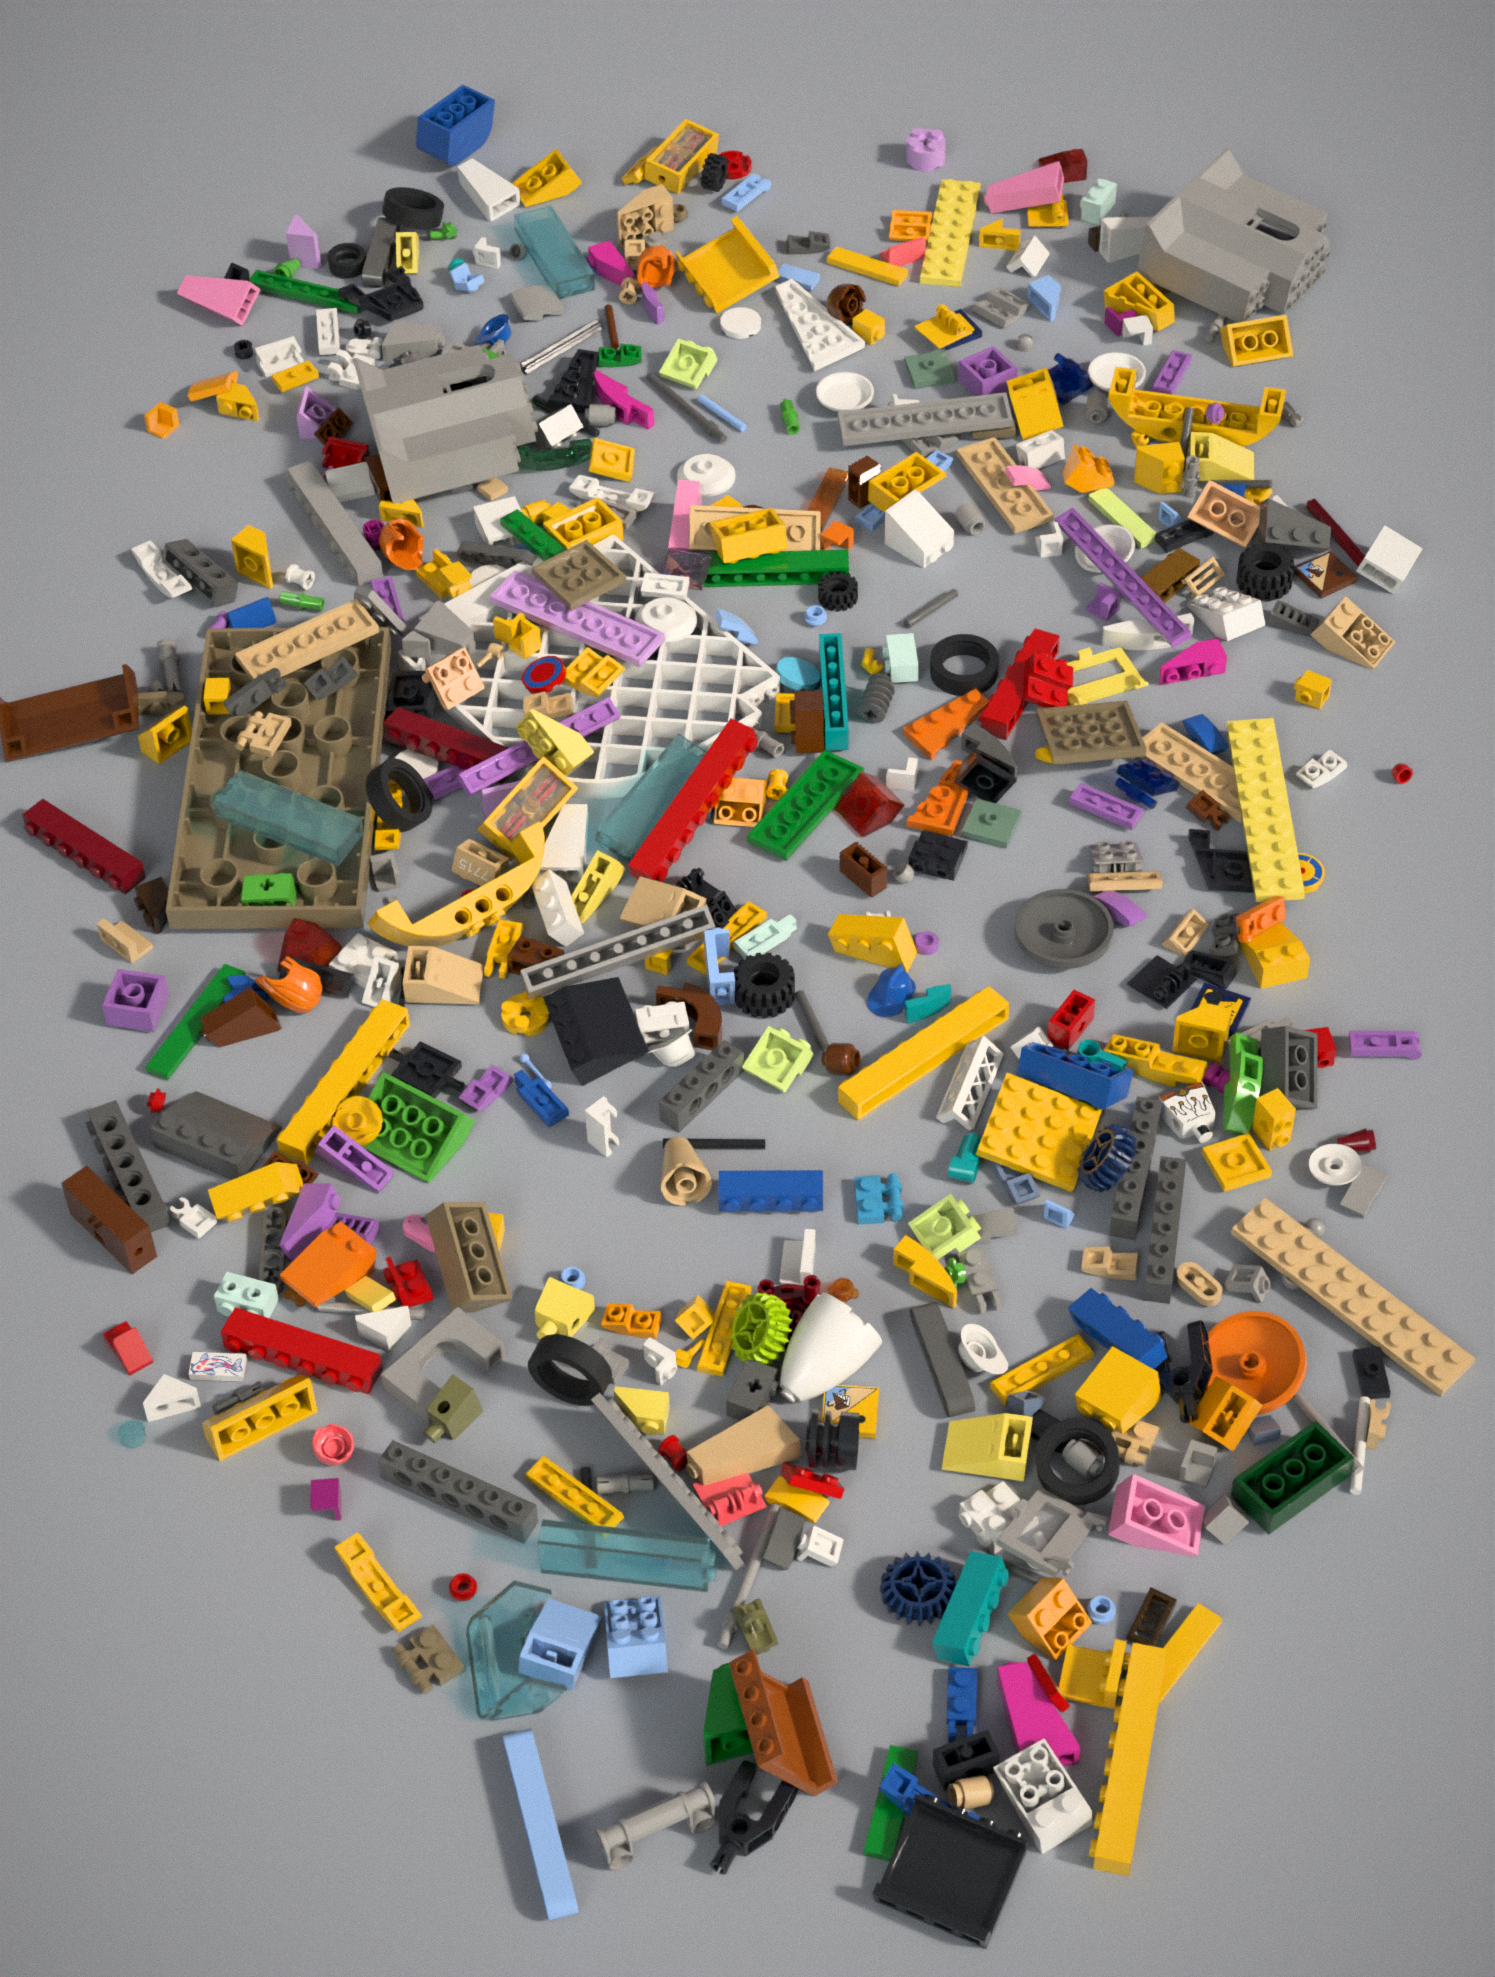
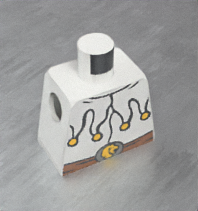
(1189, 1112)

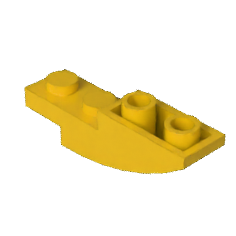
(1154, 1064)

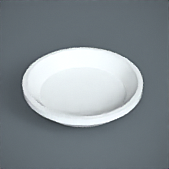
(1103, 368)
(844, 391)
(712, 471)
(1117, 538)
(668, 616)

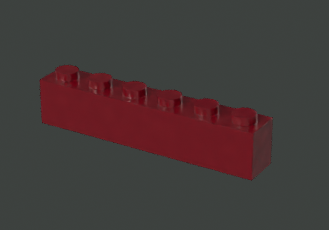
(438, 740)
(83, 846)

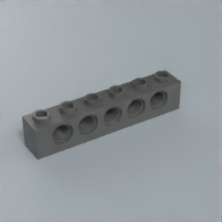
(126, 1164)
(1133, 1183)
(1164, 1230)
(458, 1491)

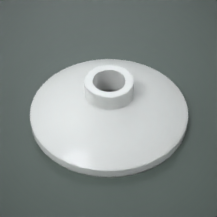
(1335, 1164)

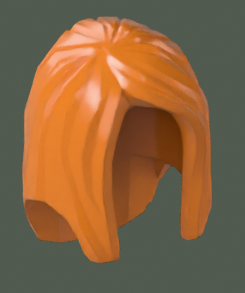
(656, 266)
(402, 544)
(297, 991)

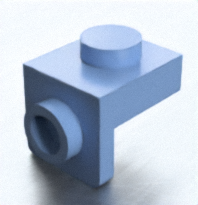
(464, 280)

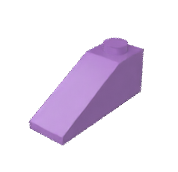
(353, 1159)
(310, 1216)

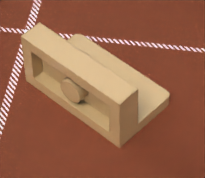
(124, 940)

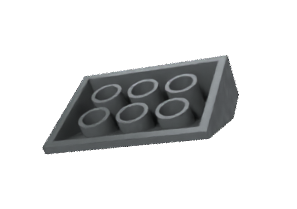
(213, 1135)

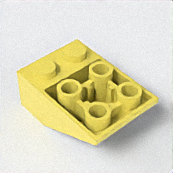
(1221, 458)
(554, 741)
(989, 1446)

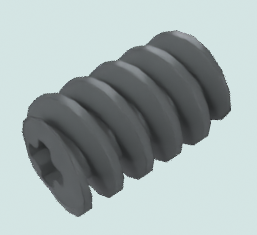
(876, 698)

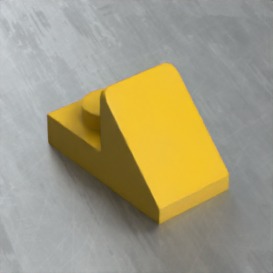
(997, 237)
(407, 510)
(456, 579)

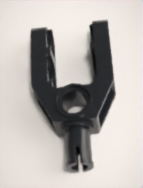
(1188, 1382)
(756, 1832)

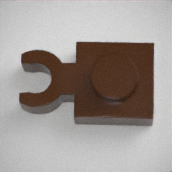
(1205, 808)

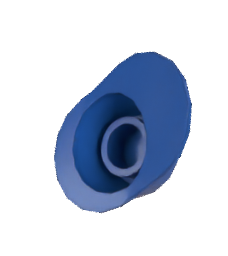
(495, 329)
(891, 992)

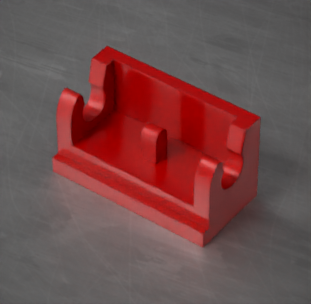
(343, 453)

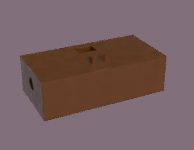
(109, 1219)

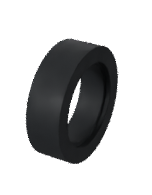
(413, 208)
(964, 645)
(385, 805)
(577, 1355)
(1070, 1429)

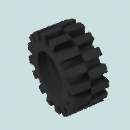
(714, 172)
(837, 599)

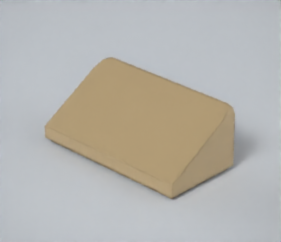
(1186, 933)

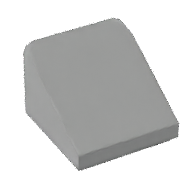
(416, 645)

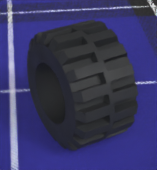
(1265, 572)
(761, 970)

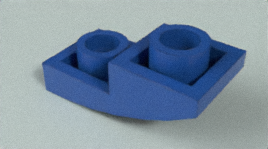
(1206, 733)

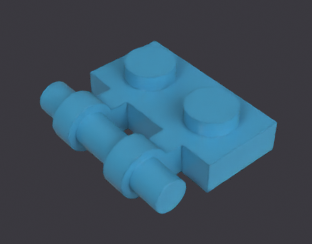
(869, 1199)

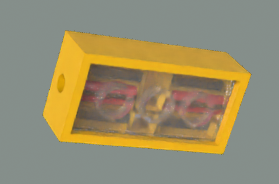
(681, 156)
(531, 800)

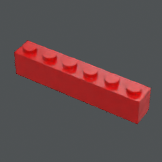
(1007, 703)
(301, 1350)

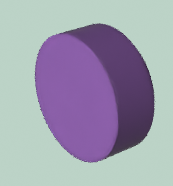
(926, 943)

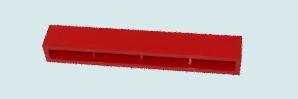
(694, 802)

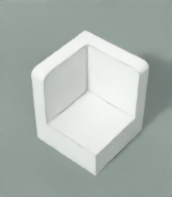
(1138, 326)
(1050, 544)
(903, 779)
(1035, 1035)

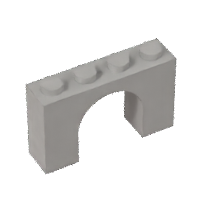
(453, 1335)

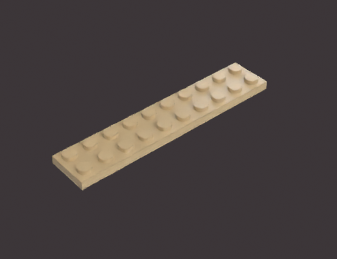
(1353, 1296)

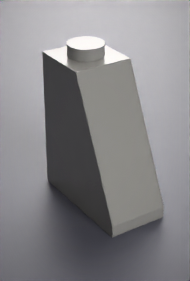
(412, 337)
(445, 630)

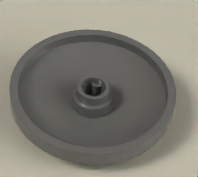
(1064, 928)

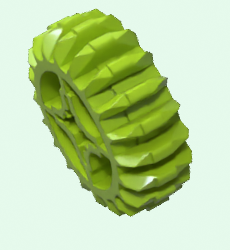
(760, 1328)

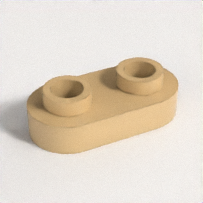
(1201, 1284)

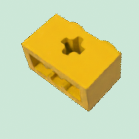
(1273, 1119)

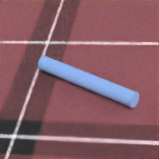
(722, 413)

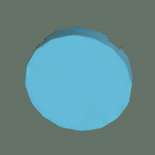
(797, 673)

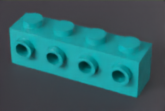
(970, 1608)

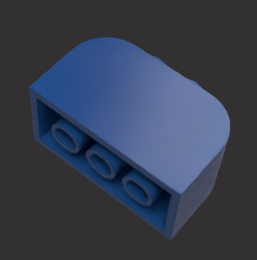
(455, 125)

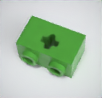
(269, 890)

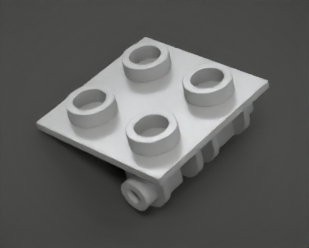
(1123, 852)

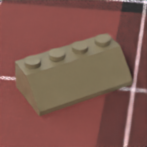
(468, 1256)

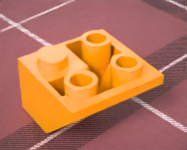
(1086, 471)

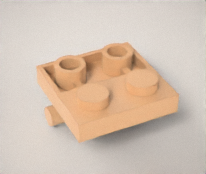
(453, 678)

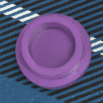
(1214, 413)

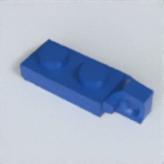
(540, 1099)

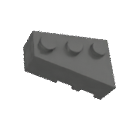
(1291, 529)

